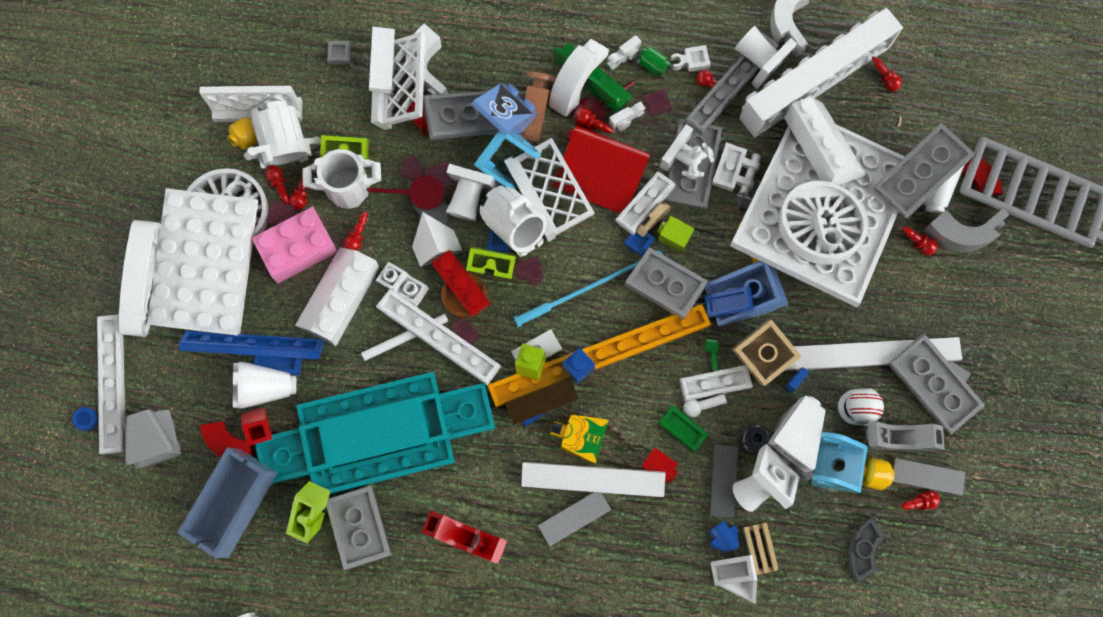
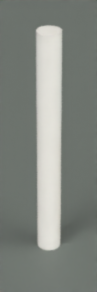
(395, 341)

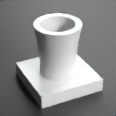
(763, 54)
(468, 191)
(768, 478)

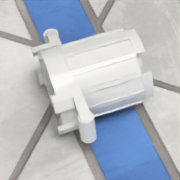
(279, 136)
(342, 177)
(514, 219)

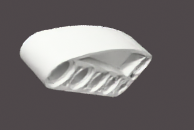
(138, 278)

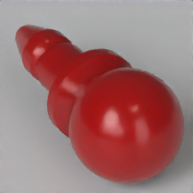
(892, 81)
(584, 116)
(274, 175)
(298, 198)
(353, 241)
(926, 245)
(924, 501)

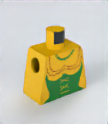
(581, 436)

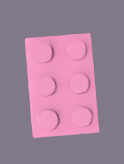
(294, 245)

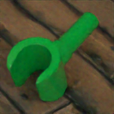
(712, 346)

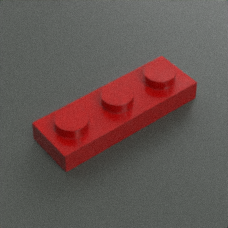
(460, 283)

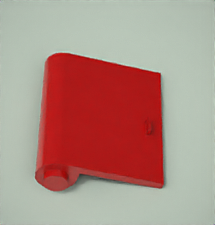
(603, 168)

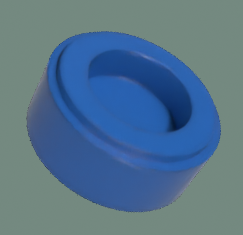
(85, 419)

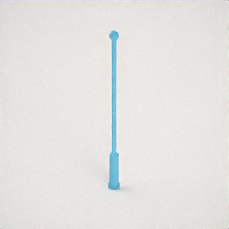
(542, 309)

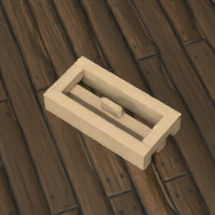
(746, 531)

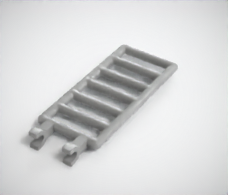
(1094, 234)

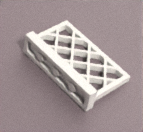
(236, 102)
(384, 103)
(525, 187)

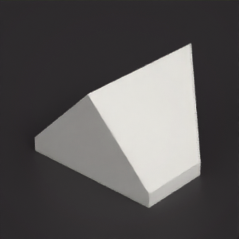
(433, 240)
(736, 576)

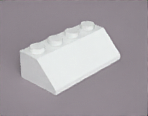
(822, 142)
(338, 295)

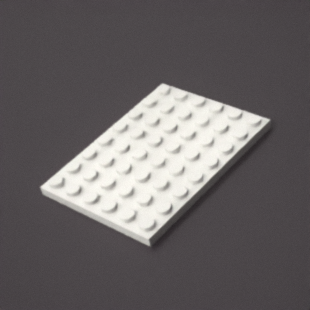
(789, 168)

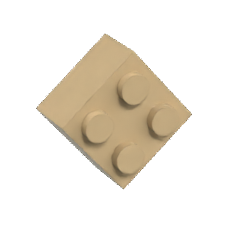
(766, 352)

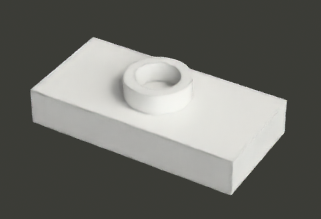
(545, 341)

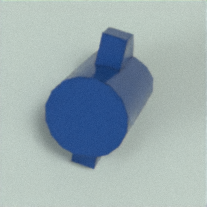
(724, 537)

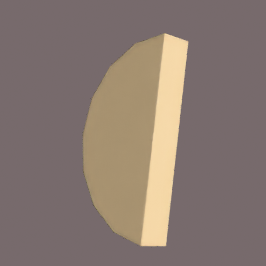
(654, 217)

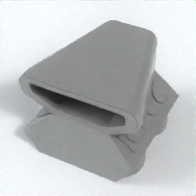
(150, 438)

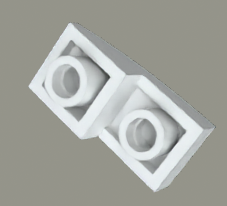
(402, 283)

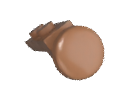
(538, 94)

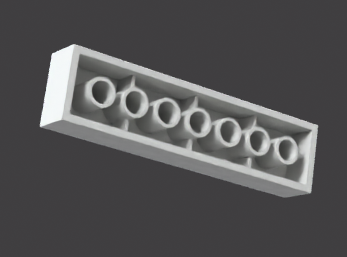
(821, 71)

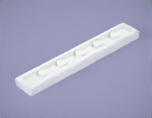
(438, 337)
(110, 385)
(593, 479)

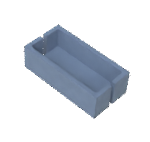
(227, 503)

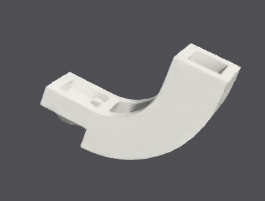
(783, 25)
(432, 45)
(573, 75)

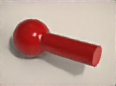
(705, 78)

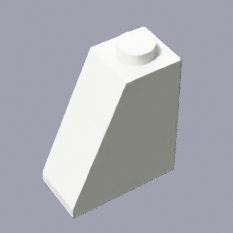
(800, 433)

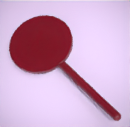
(595, 107)
(424, 192)

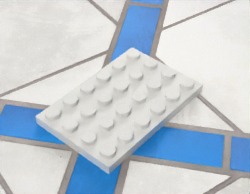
(202, 262)

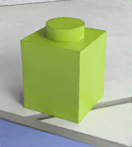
(675, 234)
(530, 361)

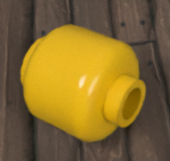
(242, 133)
(877, 474)

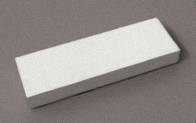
(381, 59)
(645, 202)
(715, 383)

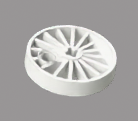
(233, 188)
(822, 222)

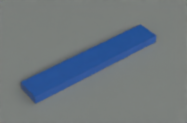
(251, 345)

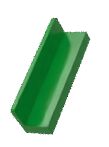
(598, 82)

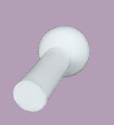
(693, 408)

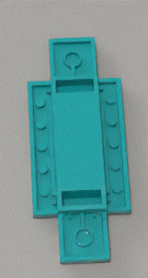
(374, 424)

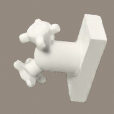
(686, 154)

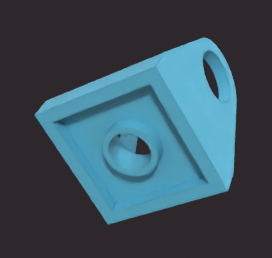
(488, 167)
(835, 448)

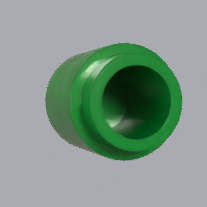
(654, 61)

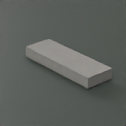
(928, 477)
(574, 518)

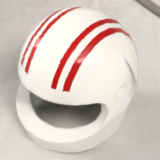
(862, 406)

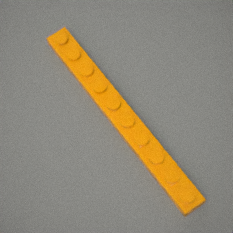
(605, 353)

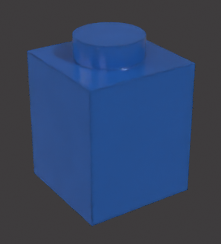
(578, 366)

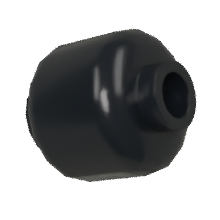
(746, 439)

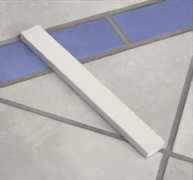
(865, 353)

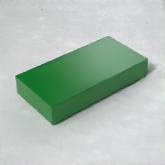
(682, 429)

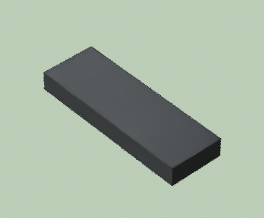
(723, 477)

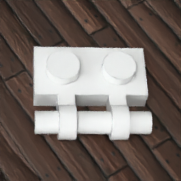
(729, 168)

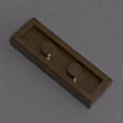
(541, 400)

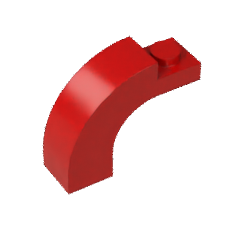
(464, 537)

